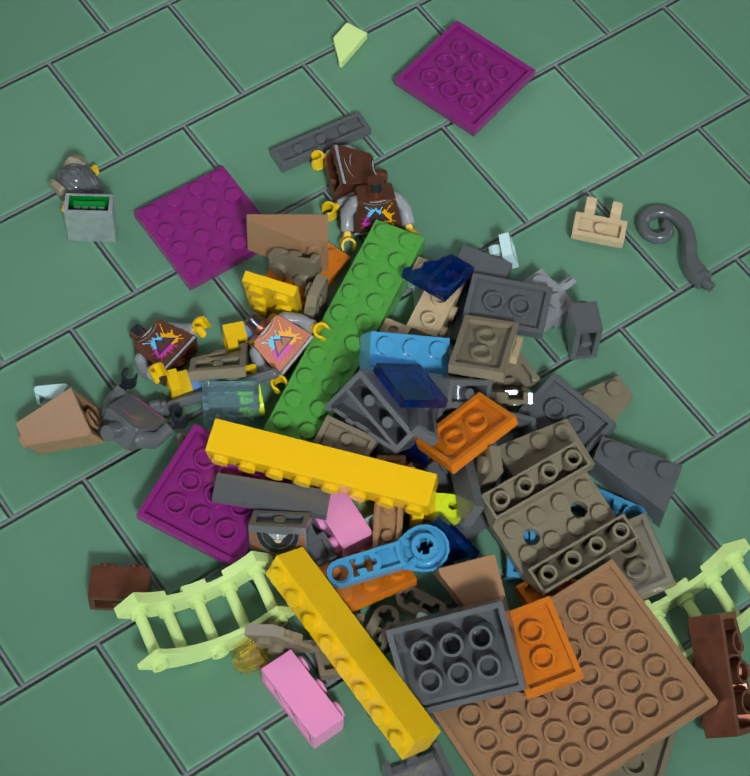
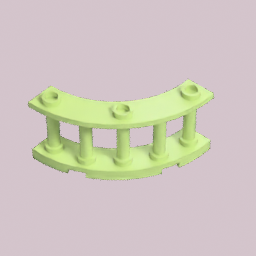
(727, 557)
(142, 605)

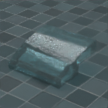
(231, 402)

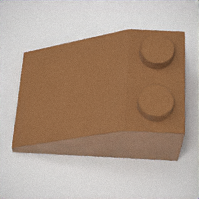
(291, 232)

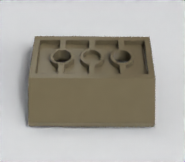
(541, 503)

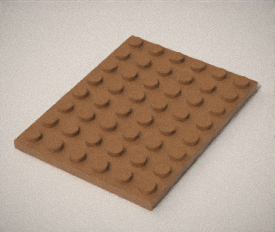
(630, 696)

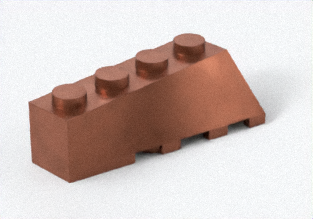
(719, 663)

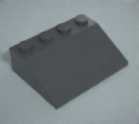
(458, 655)

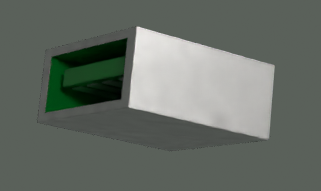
(90, 217)

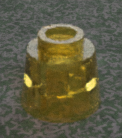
(250, 658)

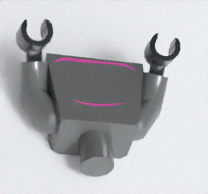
(134, 422)

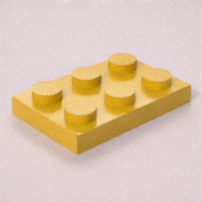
(271, 295)

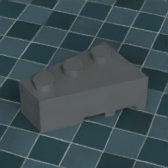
(373, 409)
(636, 476)

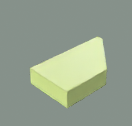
(347, 42)

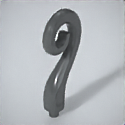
(691, 265)

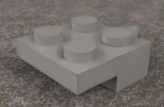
(559, 301)

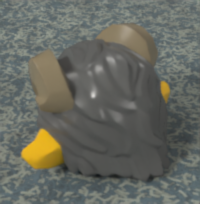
(76, 178)

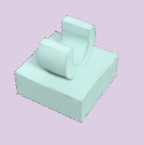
(505, 250)

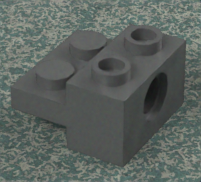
(458, 390)

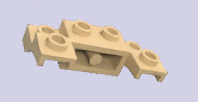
(430, 315)

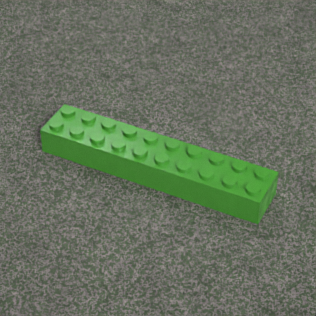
(360, 306)

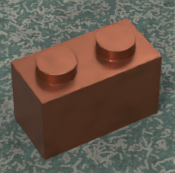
(114, 583)

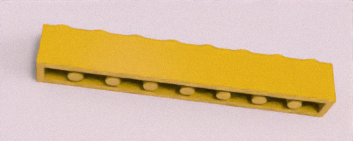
(322, 467)
(353, 653)

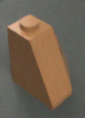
(61, 424)
(472, 580)

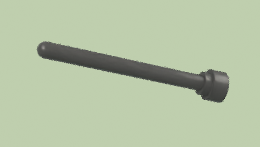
(165, 407)

